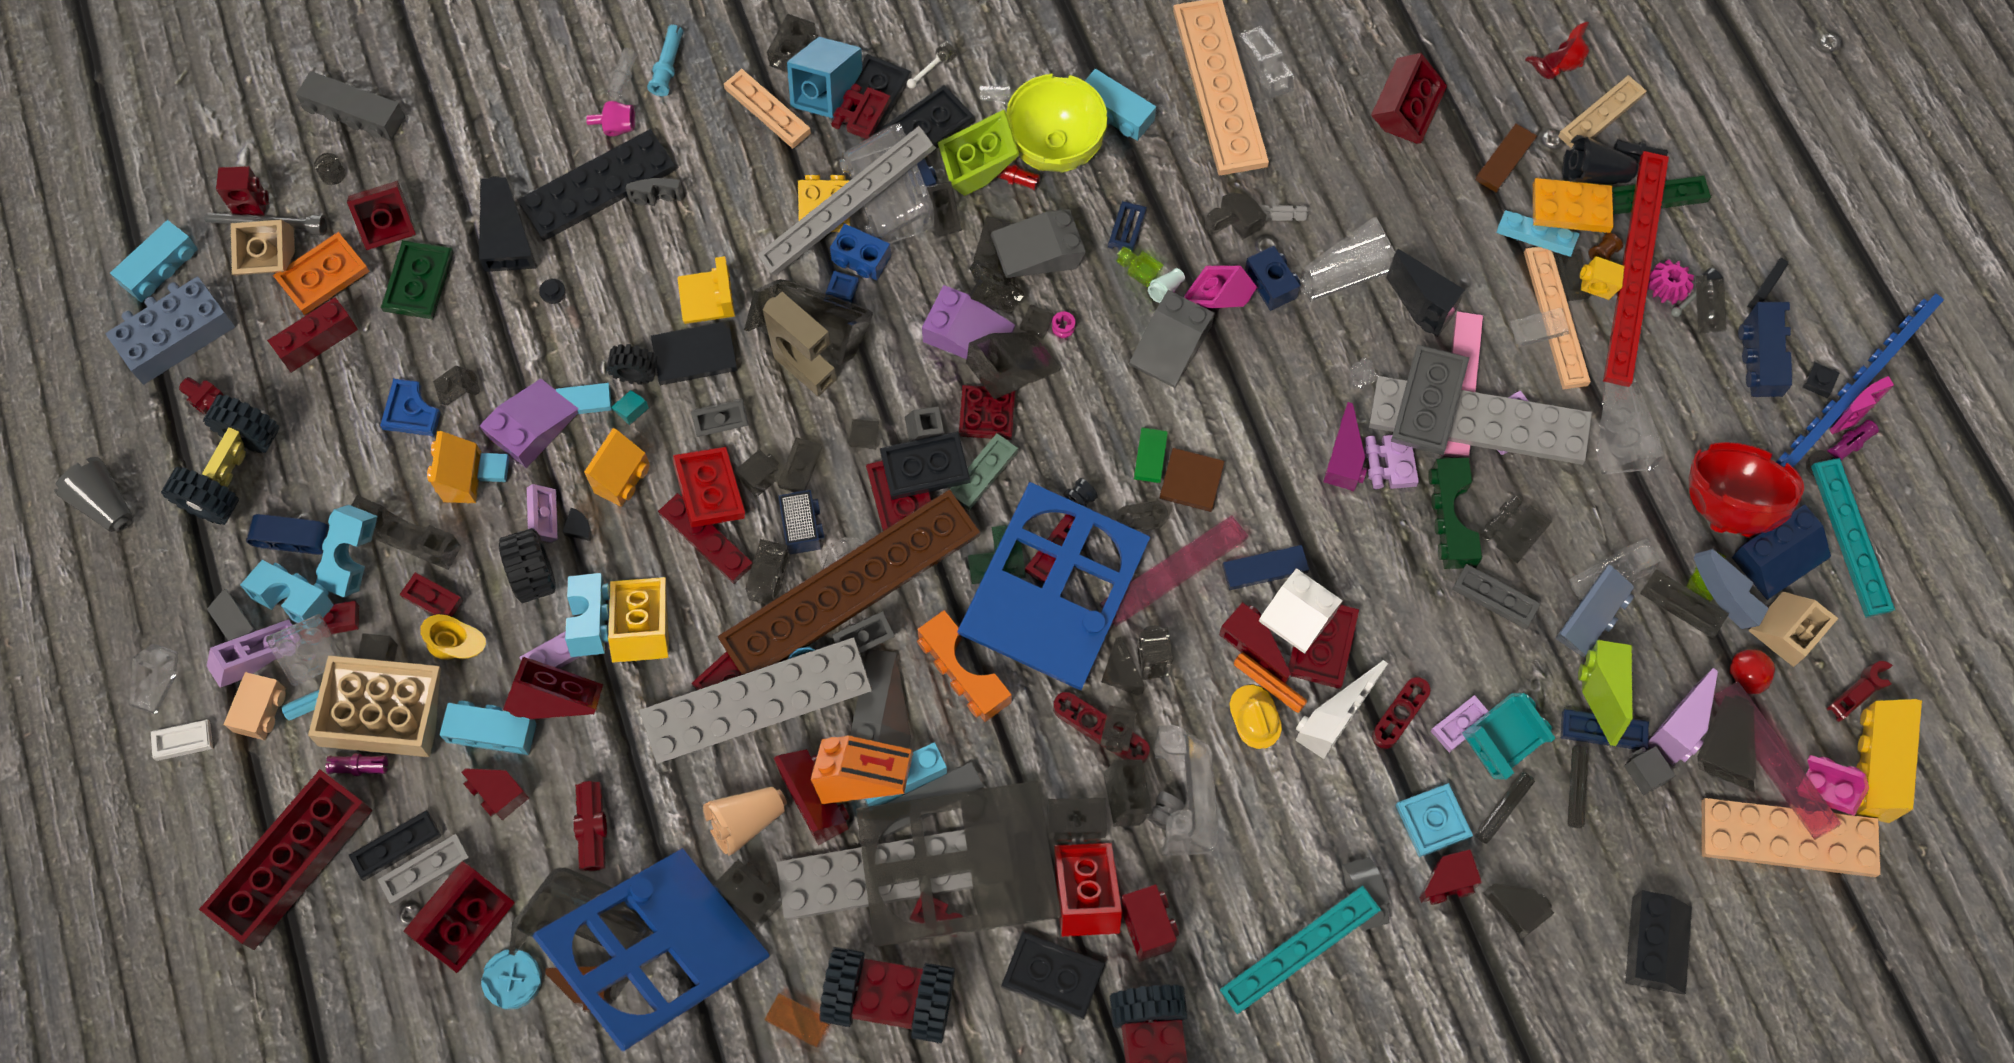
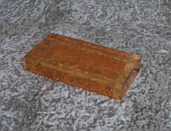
(797, 1020)

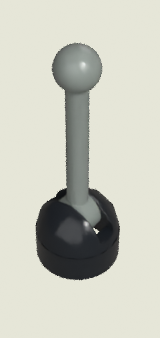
(1712, 274)

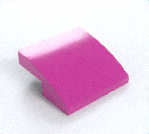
(1862, 405)

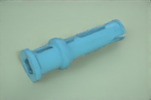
(664, 69)

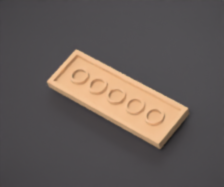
(1779, 838)

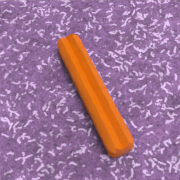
(1270, 682)

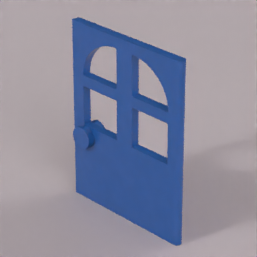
(1035, 622)
(685, 919)

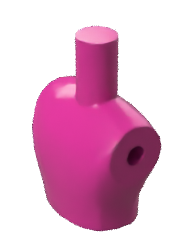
(615, 118)

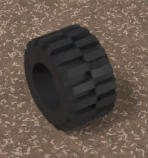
(527, 565)

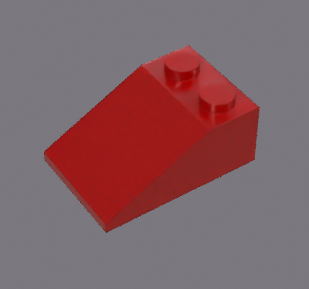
(1087, 889)

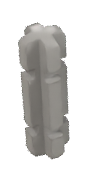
(1285, 212)

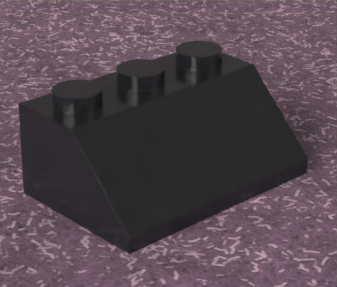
(1658, 942)

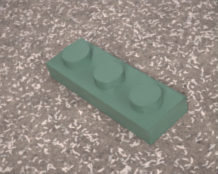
(985, 470)

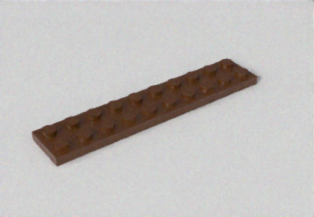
(850, 585)

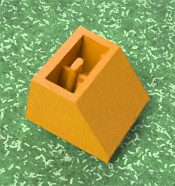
(454, 468)

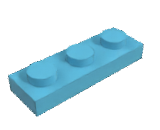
(1550, 238)

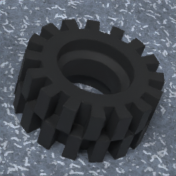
(631, 364)

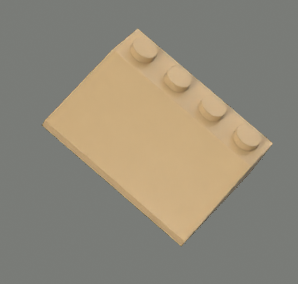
(377, 706)

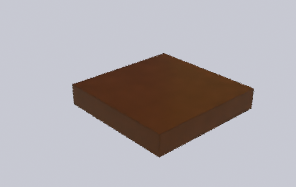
(1191, 479)

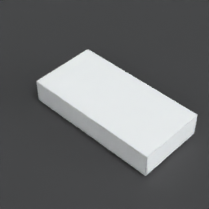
(181, 740)

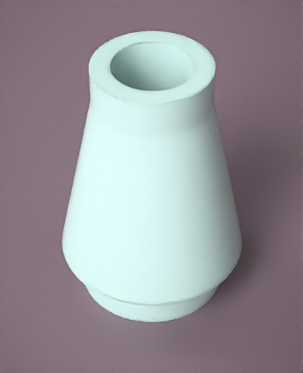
(1169, 281)

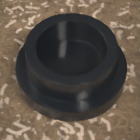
(552, 291)

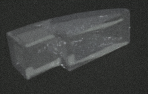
(1267, 62)

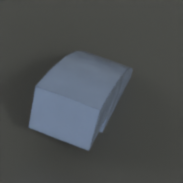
(1730, 589)

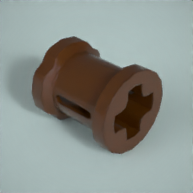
(1607, 247)

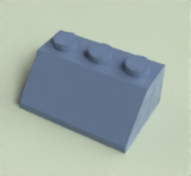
(1596, 611)

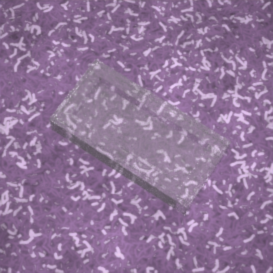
(1539, 327)

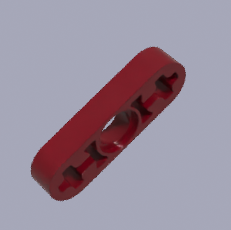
(1399, 701)

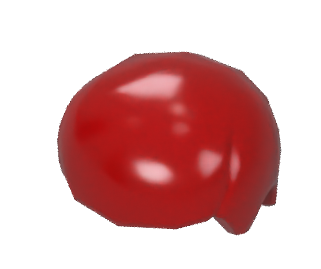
(1753, 670)

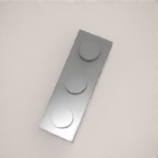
(423, 870)

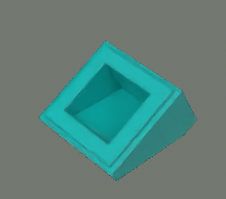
(630, 407)

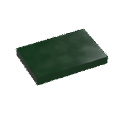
(417, 279)

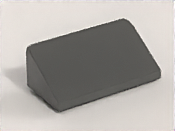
(719, 417)
(230, 616)

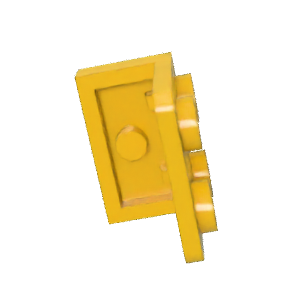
(815, 191)

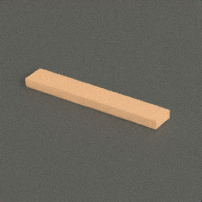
(1551, 296)

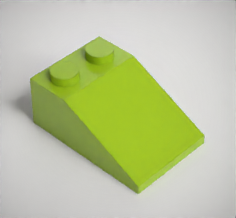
(979, 153)
(1608, 686)

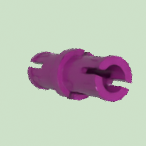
(1864, 433)
(356, 764)

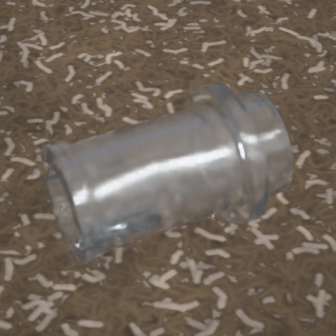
(995, 93)

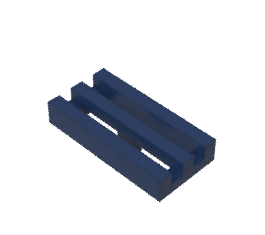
(1122, 243)

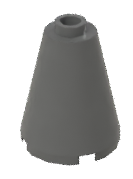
(95, 494)

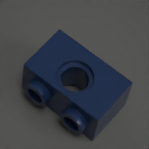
(1273, 291)

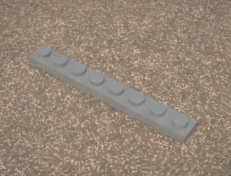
(846, 201)

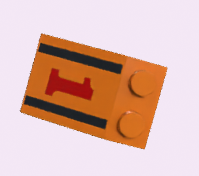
(859, 769)

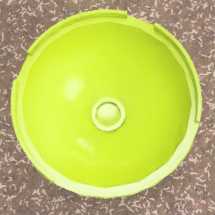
(1057, 122)

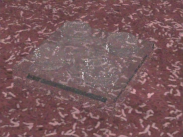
(304, 649)

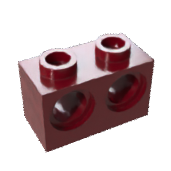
(241, 191)

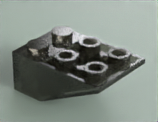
(1009, 361)

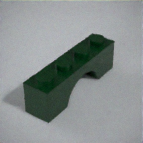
(1458, 544)

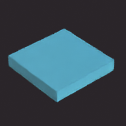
(1434, 820)

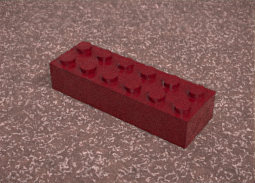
(285, 860)

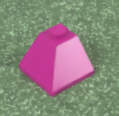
(1221, 287)

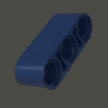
(287, 534)

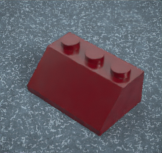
(1409, 98)
(823, 820)
(459, 917)

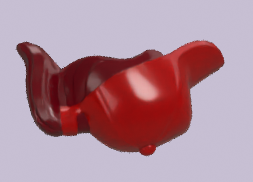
(1567, 57)

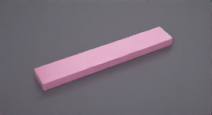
(1466, 343)

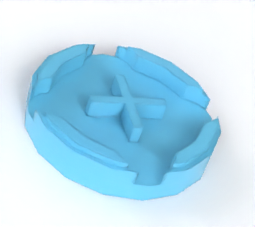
(511, 979)

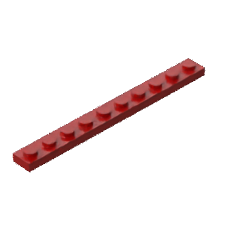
(1637, 267)

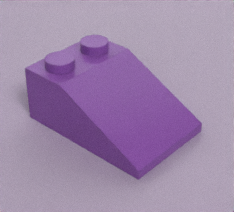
(960, 320)
(529, 421)

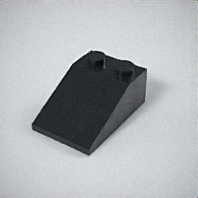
(1424, 292)

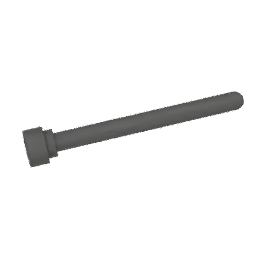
(315, 224)

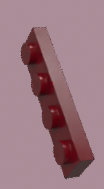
(707, 541)

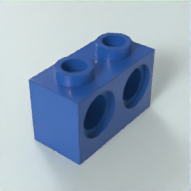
(864, 247)

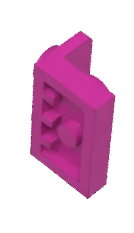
(1839, 785)

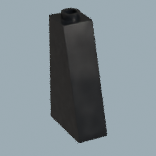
(501, 229)

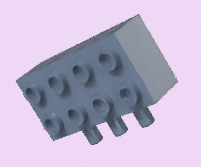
(169, 329)

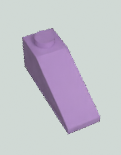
(241, 655)

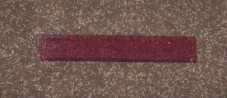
(1179, 568)
(1786, 772)

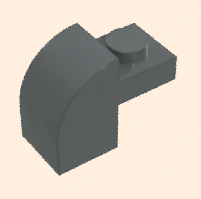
(1366, 874)

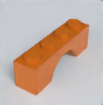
(984, 692)

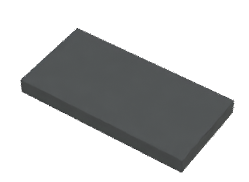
(1430, 399)

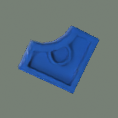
(407, 410)

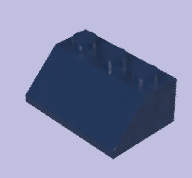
(1784, 554)

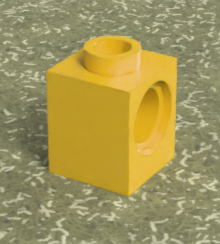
(1602, 278)

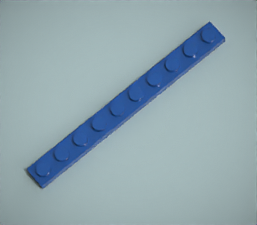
(1863, 378)

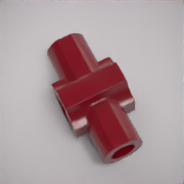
(199, 395)

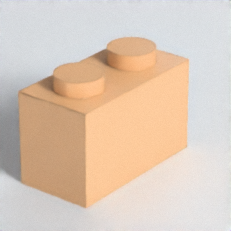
(255, 706)

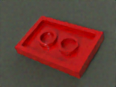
(708, 487)

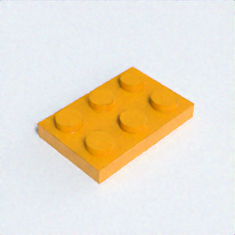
(1572, 205)

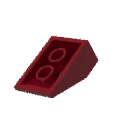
(550, 692)

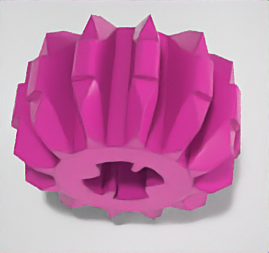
(1670, 282)

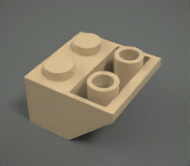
(1793, 626)

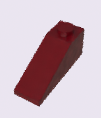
(1255, 640)

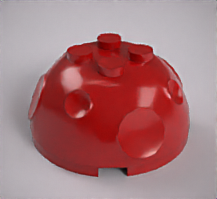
(1743, 489)

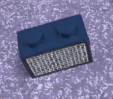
(800, 523)

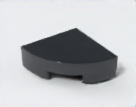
(577, 525)

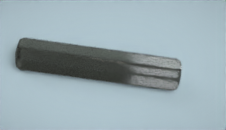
(1578, 786)
(1504, 807)

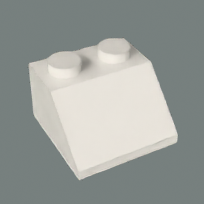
(1300, 610)

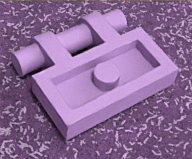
(1399, 463)

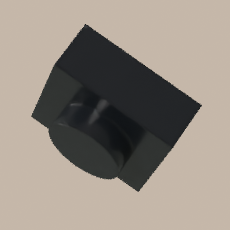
(1820, 380)

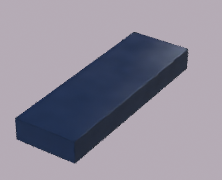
(1264, 567)
(1585, 728)

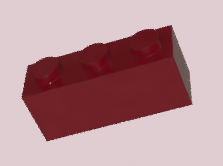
(312, 334)

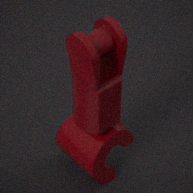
(1860, 690)

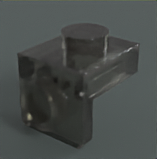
(455, 384)

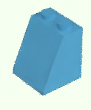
(822, 75)

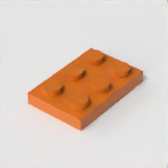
(321, 273)

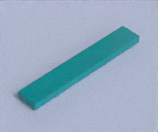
(1852, 538)
(1300, 950)

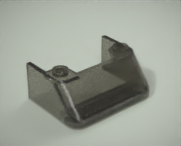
(842, 319)
(561, 894)

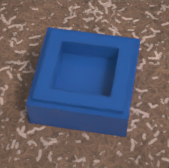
(842, 286)

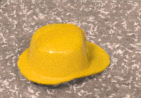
(450, 638)
(1255, 716)

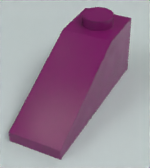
(1347, 457)

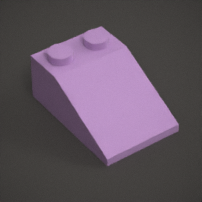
(1686, 725)

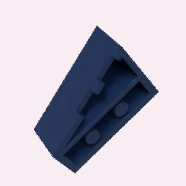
(1765, 350)

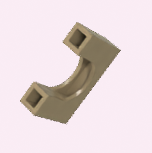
(797, 343)

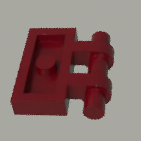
(866, 115)

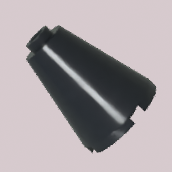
(1597, 163)

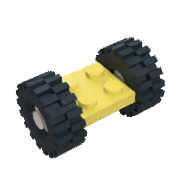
(208, 493)

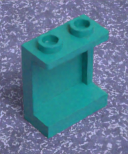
(1508, 734)

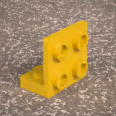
(706, 294)

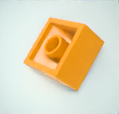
(617, 468)

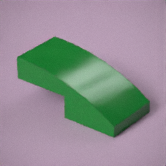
(1150, 455)

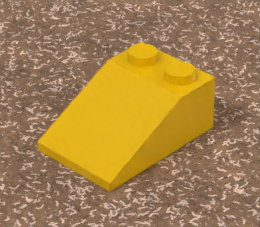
(638, 620)

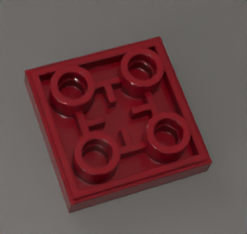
(983, 415)

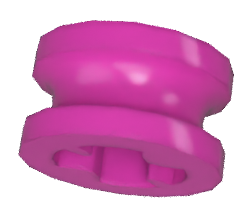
(1070, 327)

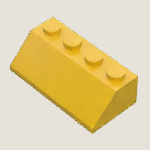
(1889, 757)

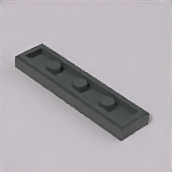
(957, 781)

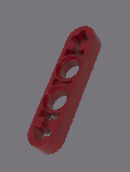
(1095, 733)

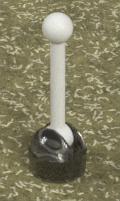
(944, 53)

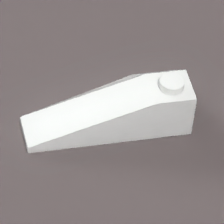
(1332, 717)

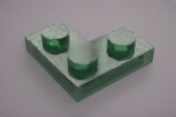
(979, 562)

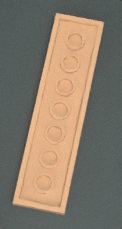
(1220, 87)

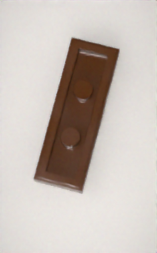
(1506, 158)

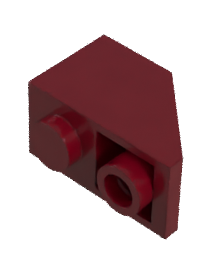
(498, 790)
(1452, 876)

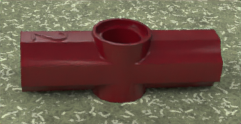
(590, 826)

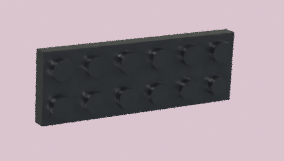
(595, 184)

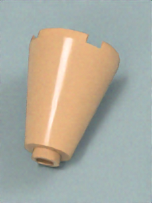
(743, 816)

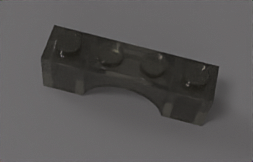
(423, 542)

